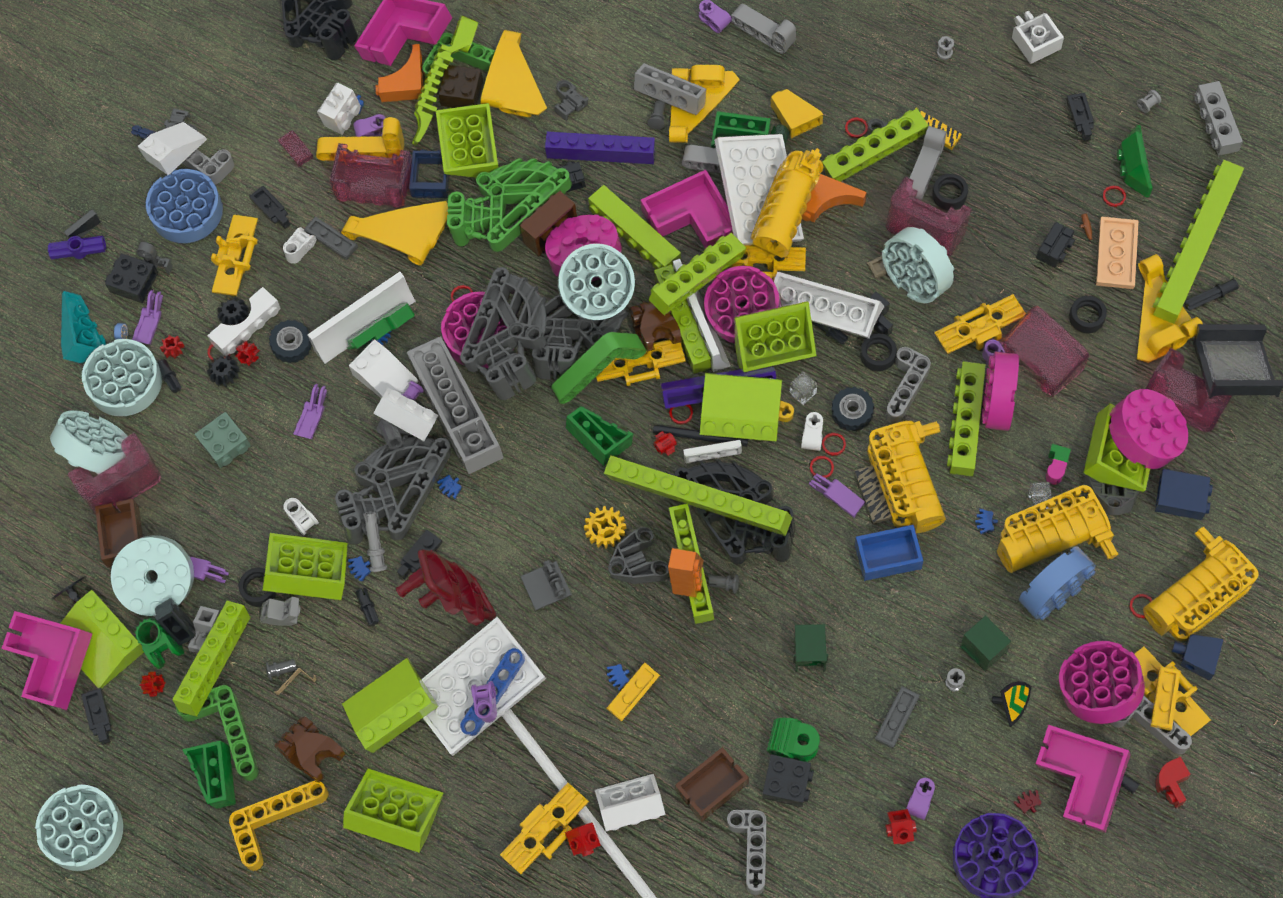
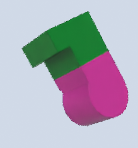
(1057, 469)

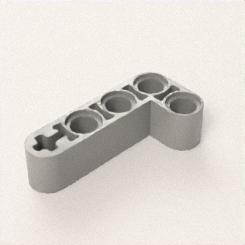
(765, 30)
(701, 158)
(927, 160)
(211, 165)
(906, 388)
(1172, 744)
(752, 851)

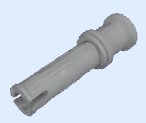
(375, 550)

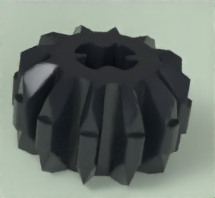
(233, 311)
(228, 366)

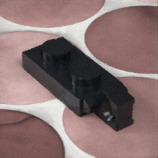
(1081, 114)
(270, 206)
(410, 561)
(97, 714)

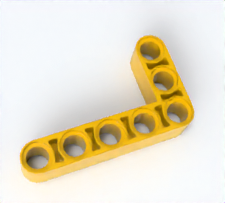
(382, 146)
(270, 815)

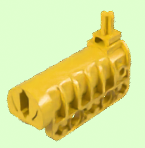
(787, 201)
(906, 474)
(1055, 531)
(1197, 590)

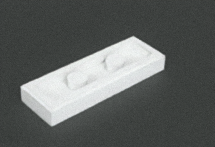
(712, 451)

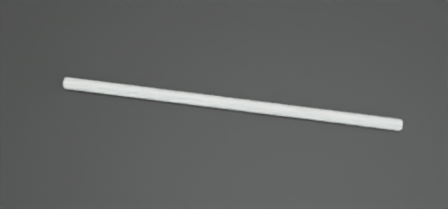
(586, 816)

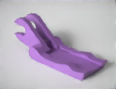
(149, 319)
(311, 414)
(838, 494)
(201, 570)

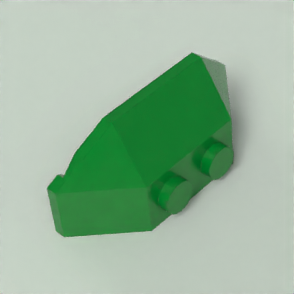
(1134, 163)

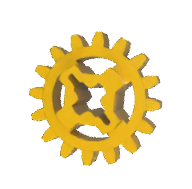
(600, 520)

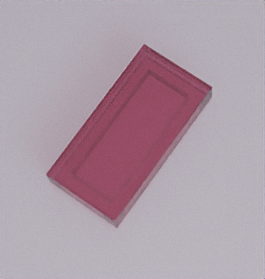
(295, 148)

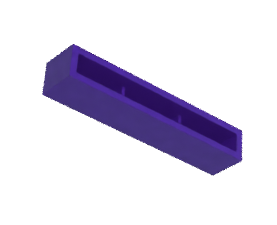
(600, 147)
(691, 390)

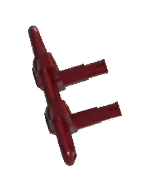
(451, 585)

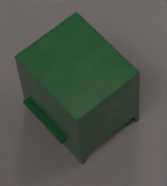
(985, 643)
(810, 646)

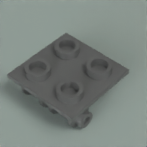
(546, 585)

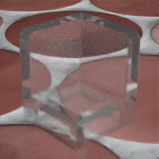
(1039, 492)

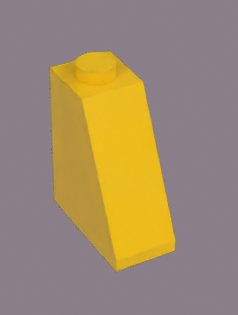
(795, 112)

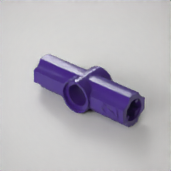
(85, 246)

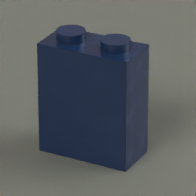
(1183, 494)

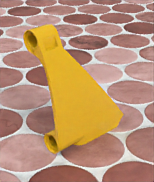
(510, 81)
(717, 85)
(408, 229)
(1155, 333)

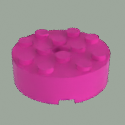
(577, 233)
(733, 288)
(458, 323)
(1000, 391)
(1148, 428)
(1102, 682)

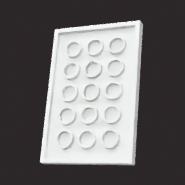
(747, 174)
(471, 665)

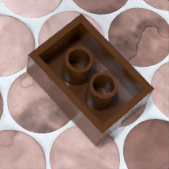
(545, 219)

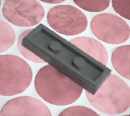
(331, 238)
(897, 717)

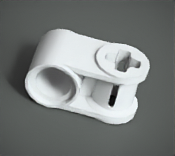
(300, 243)
(812, 433)
(301, 518)

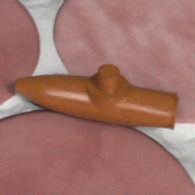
(1086, 226)

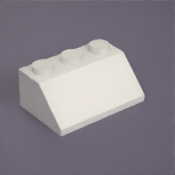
(406, 414)
(630, 802)

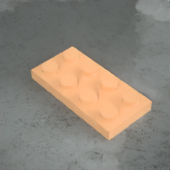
(1117, 253)

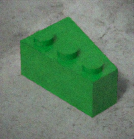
(739, 125)
(597, 434)
(214, 772)

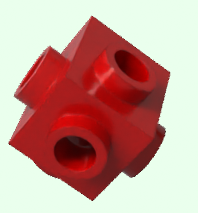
(900, 827)
(583, 839)

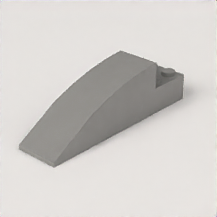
(455, 406)

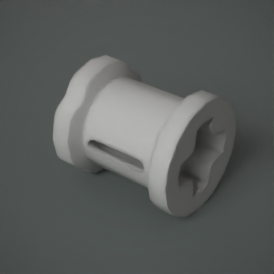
(943, 48)
(1149, 101)
(960, 676)

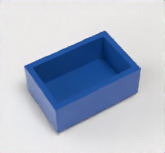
(888, 552)

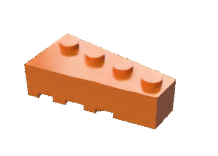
(685, 572)

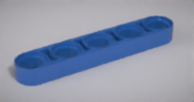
(501, 685)

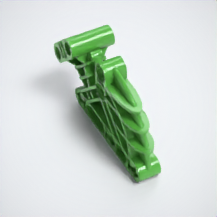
(467, 218)

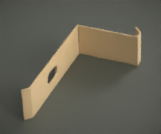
(291, 678)

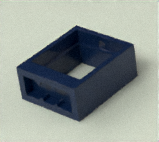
(427, 189)

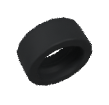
(950, 179)
(1089, 301)
(878, 339)
(245, 580)

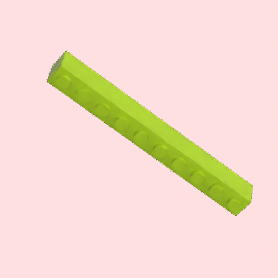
(1198, 241)
(698, 495)

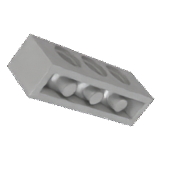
(670, 89)
(1225, 123)

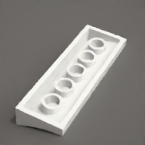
(830, 305)
(332, 336)
(710, 337)

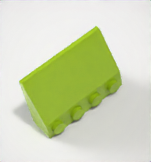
(467, 140)
(774, 337)
(740, 407)
(1107, 462)
(305, 566)
(111, 643)
(389, 706)
(392, 810)

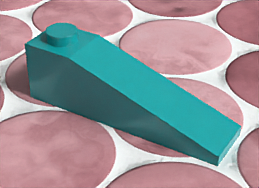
(78, 331)

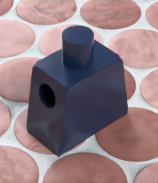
(1199, 654)

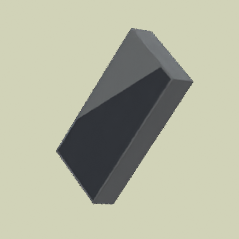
(83, 225)

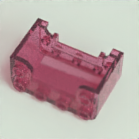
(371, 177)
(910, 212)
(120, 481)

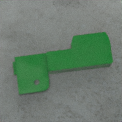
(383, 325)

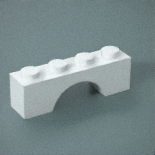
(229, 337)

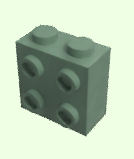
(222, 440)

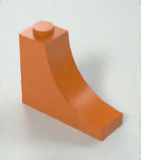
(404, 83)
(831, 193)

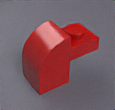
(1169, 778)

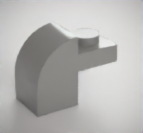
(280, 612)
(203, 624)

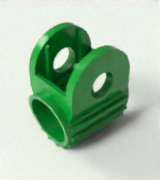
(154, 648)
(785, 739)

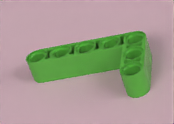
(482, 62)
(594, 361)
(230, 726)

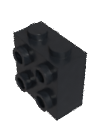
(131, 278)
(787, 781)

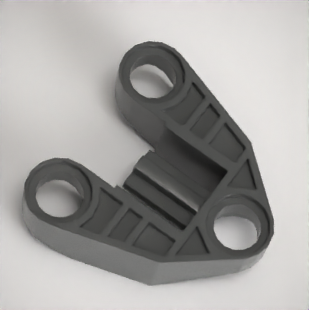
(1112, 502)
(642, 572)

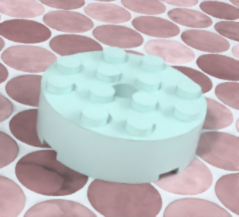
(918, 264)
(615, 276)
(122, 377)
(88, 441)
(131, 577)
(88, 846)

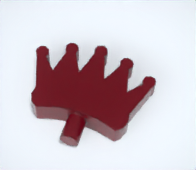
(1028, 802)

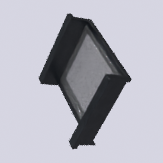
(1235, 360)

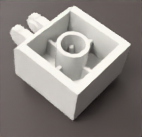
(1037, 36)
(339, 108)

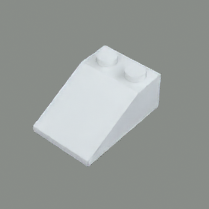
(171, 146)
(381, 370)

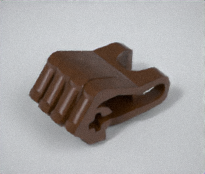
(653, 325)
(307, 748)

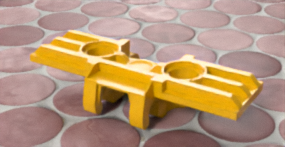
(230, 254)
(793, 261)
(981, 328)
(671, 355)
(1190, 720)
(539, 825)

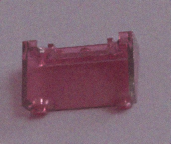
(1046, 350)
(1187, 392)

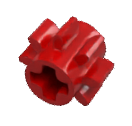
(172, 346)
(247, 353)
(665, 443)
(152, 684)

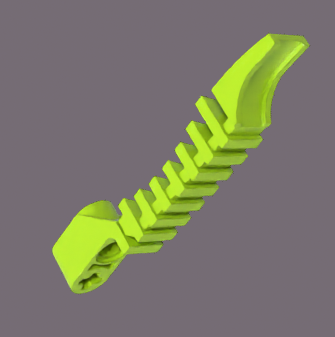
(461, 41)

